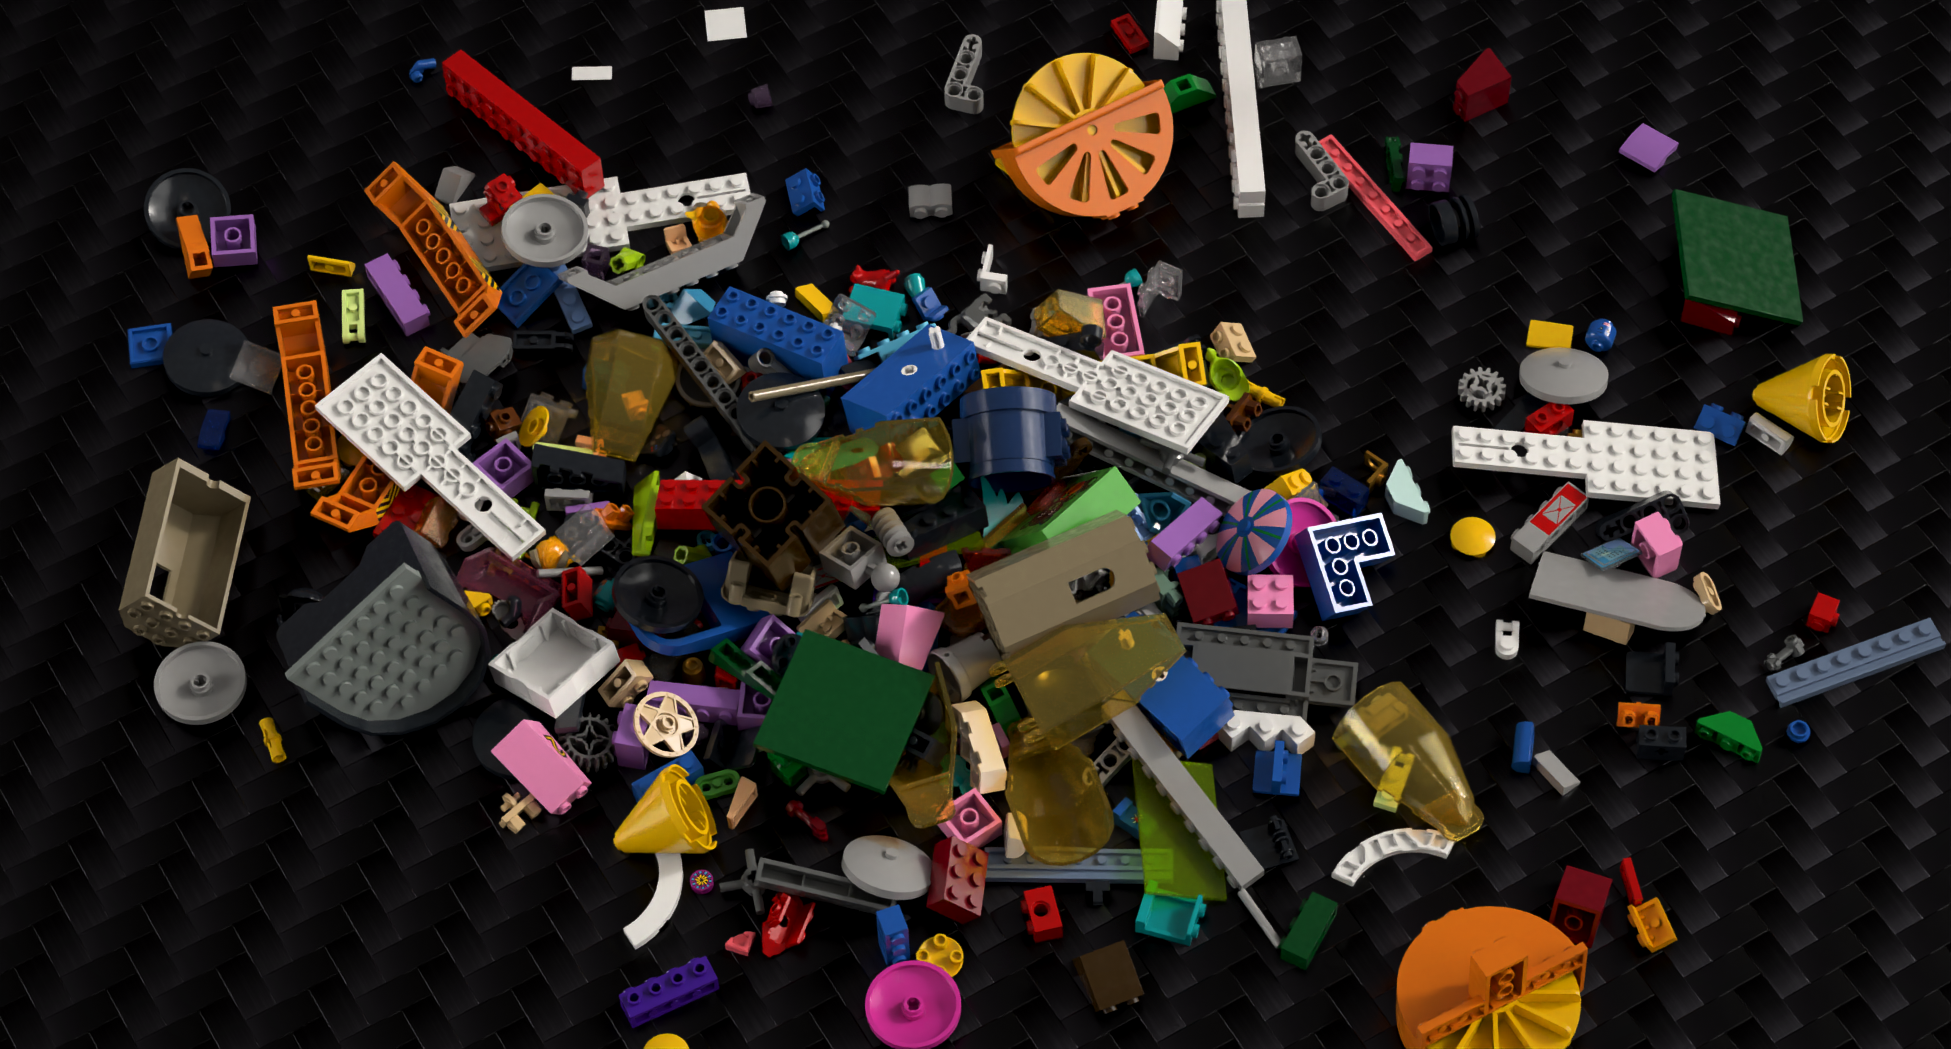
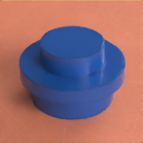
(1798, 731)

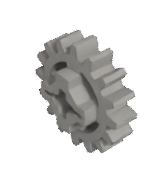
(1481, 389)

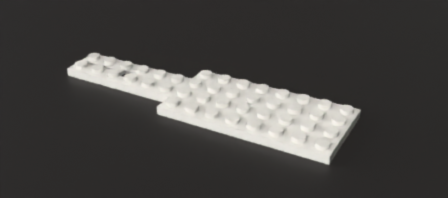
(610, 214)

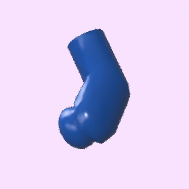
(419, 67)

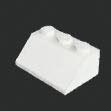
(1169, 29)

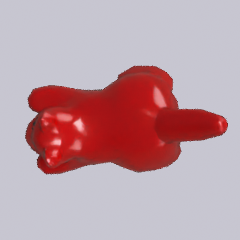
(878, 279)

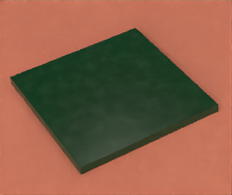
(1736, 257)
(844, 711)

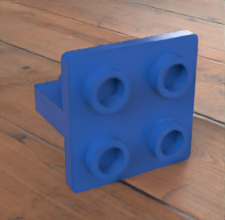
(1277, 771)

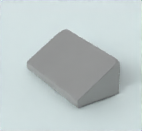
(1555, 772)

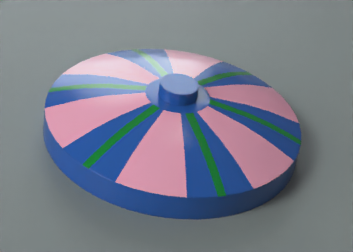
(1254, 532)

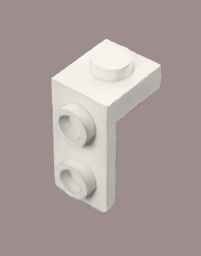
(990, 281)

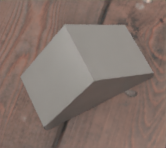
(453, 183)

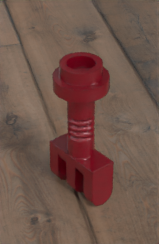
(818, 827)

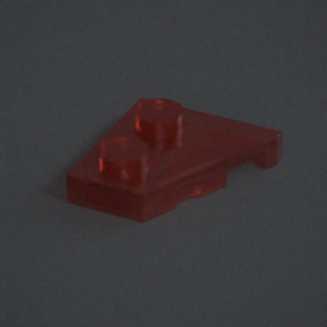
(979, 559)

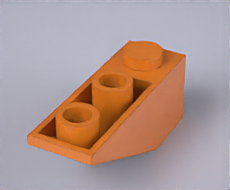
(194, 247)

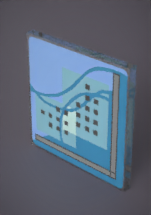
(1611, 554)

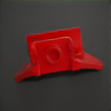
(778, 938)

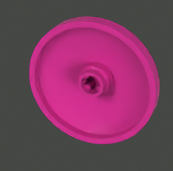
(1305, 514)
(913, 1005)

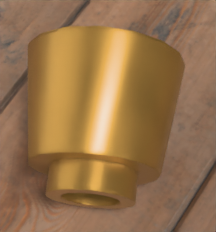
(693, 671)

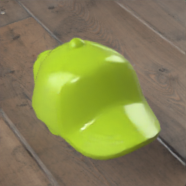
(1226, 376)

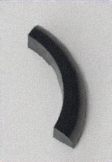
(926, 580)

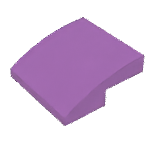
(1648, 147)

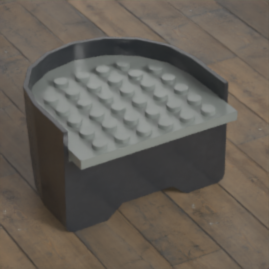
(389, 642)

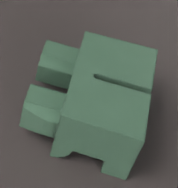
(1169, 595)

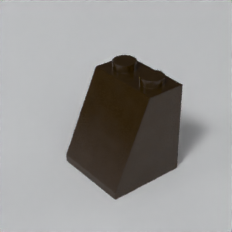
(1109, 977)

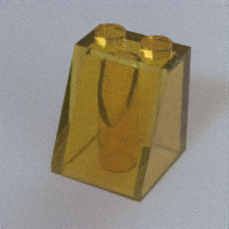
(1068, 312)

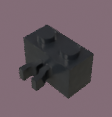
(924, 748)

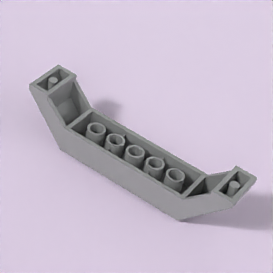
(680, 267)

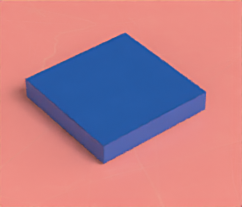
(148, 344)

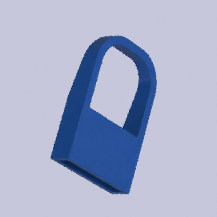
(723, 618)

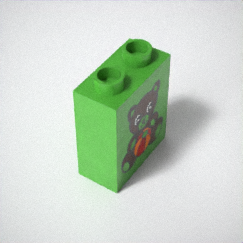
(1077, 504)

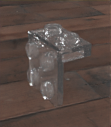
(853, 319)
(557, 415)

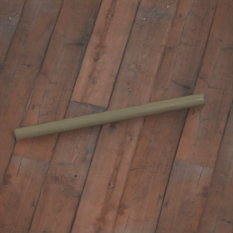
(807, 386)

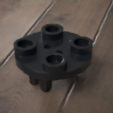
(783, 652)

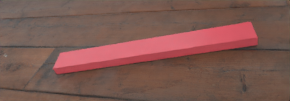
(1377, 201)

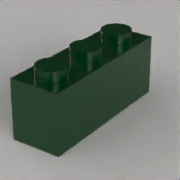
(1308, 930)

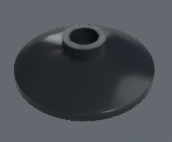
(930, 715)

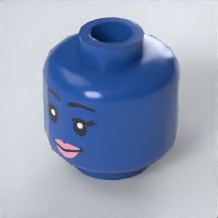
(1600, 335)

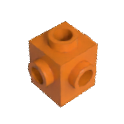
(959, 590)

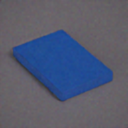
(526, 292)

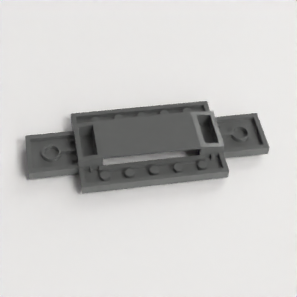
(1269, 665)

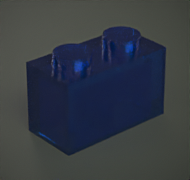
(1344, 491)

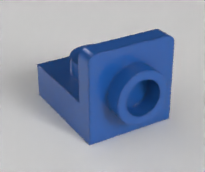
(929, 305)

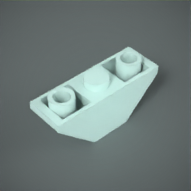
(1405, 495)

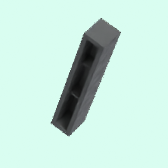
(817, 886)

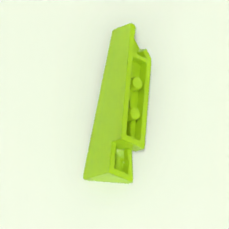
(644, 515)

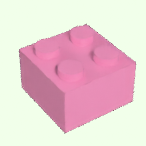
(1658, 545)
(1270, 601)
(973, 820)

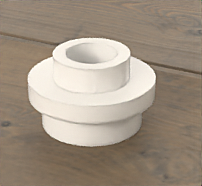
(777, 298)

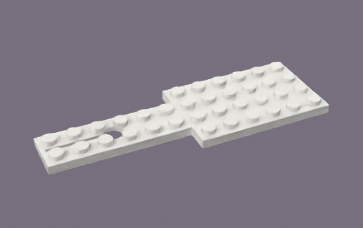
(1113, 390)
(418, 439)
(1613, 459)

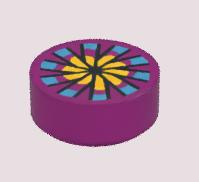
(701, 881)

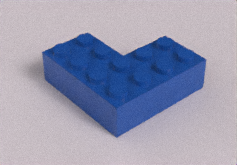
(1334, 561)

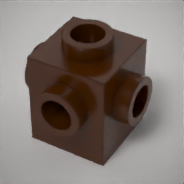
(502, 423)

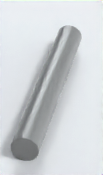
(556, 572)
(1259, 917)

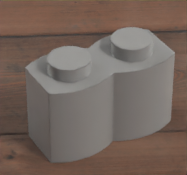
(930, 200)

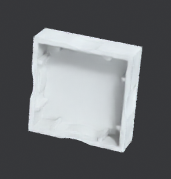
(554, 663)

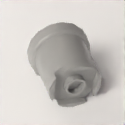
(964, 665)

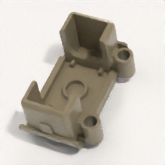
(756, 598)

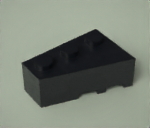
(1224, 450)

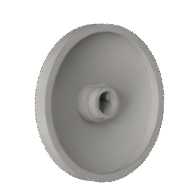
(544, 230)
(1563, 375)
(200, 683)
(887, 867)

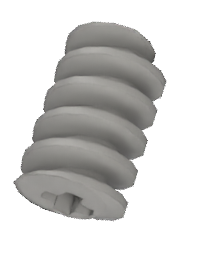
(892, 532)

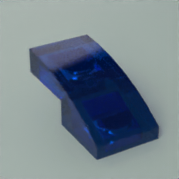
(213, 429)

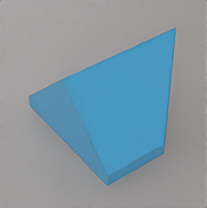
(692, 306)
(1162, 509)

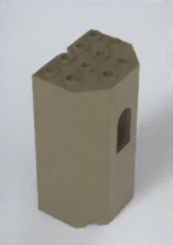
(195, 535)
(1030, 590)

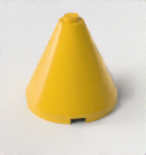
(1810, 397)
(668, 818)

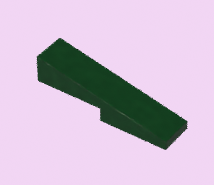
(737, 663)

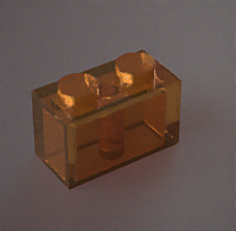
(437, 521)

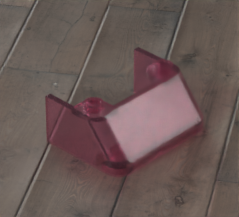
(497, 574)

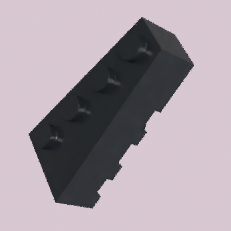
(577, 470)
(946, 521)

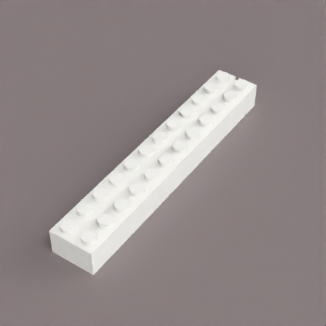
(1241, 108)

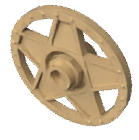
(665, 724)

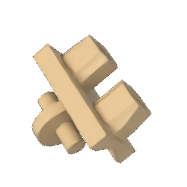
(512, 818)

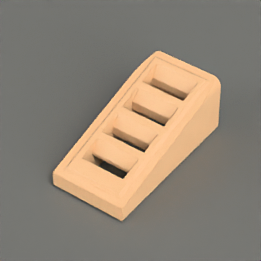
(743, 798)

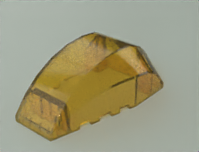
(626, 390)

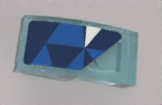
(860, 521)

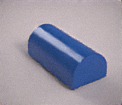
(1523, 747)

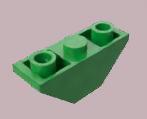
(1187, 92)
(999, 703)
(1731, 733)

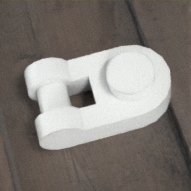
(1506, 646)

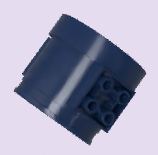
(1010, 438)

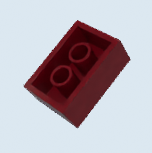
(957, 880)

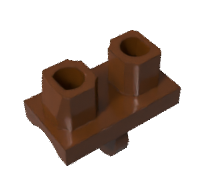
(1240, 413)

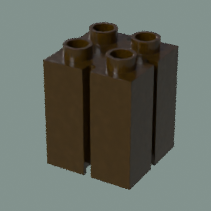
(773, 515)

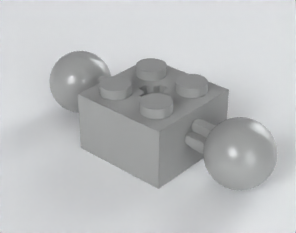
(856, 558)

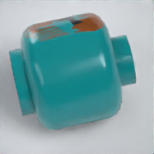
(603, 596)

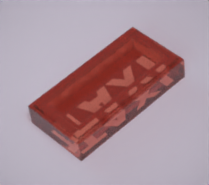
(1046, 497)

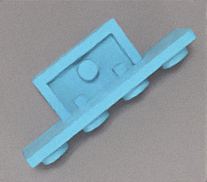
(887, 347)

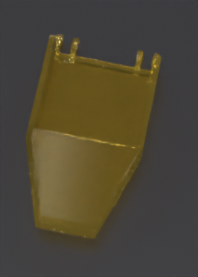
(1088, 673)

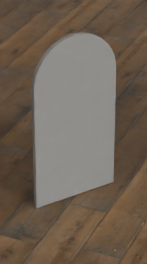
(1616, 594)

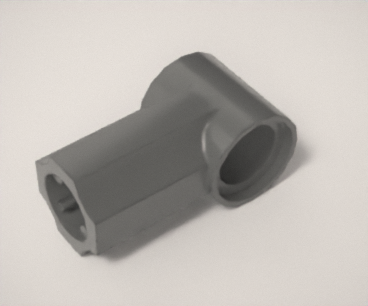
(770, 364)

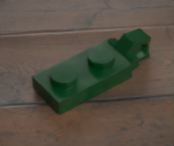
(1394, 162)

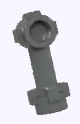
(1793, 647)

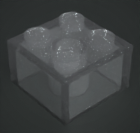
(1277, 61)

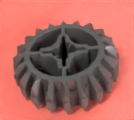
(572, 744)

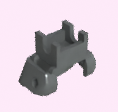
(480, 354)

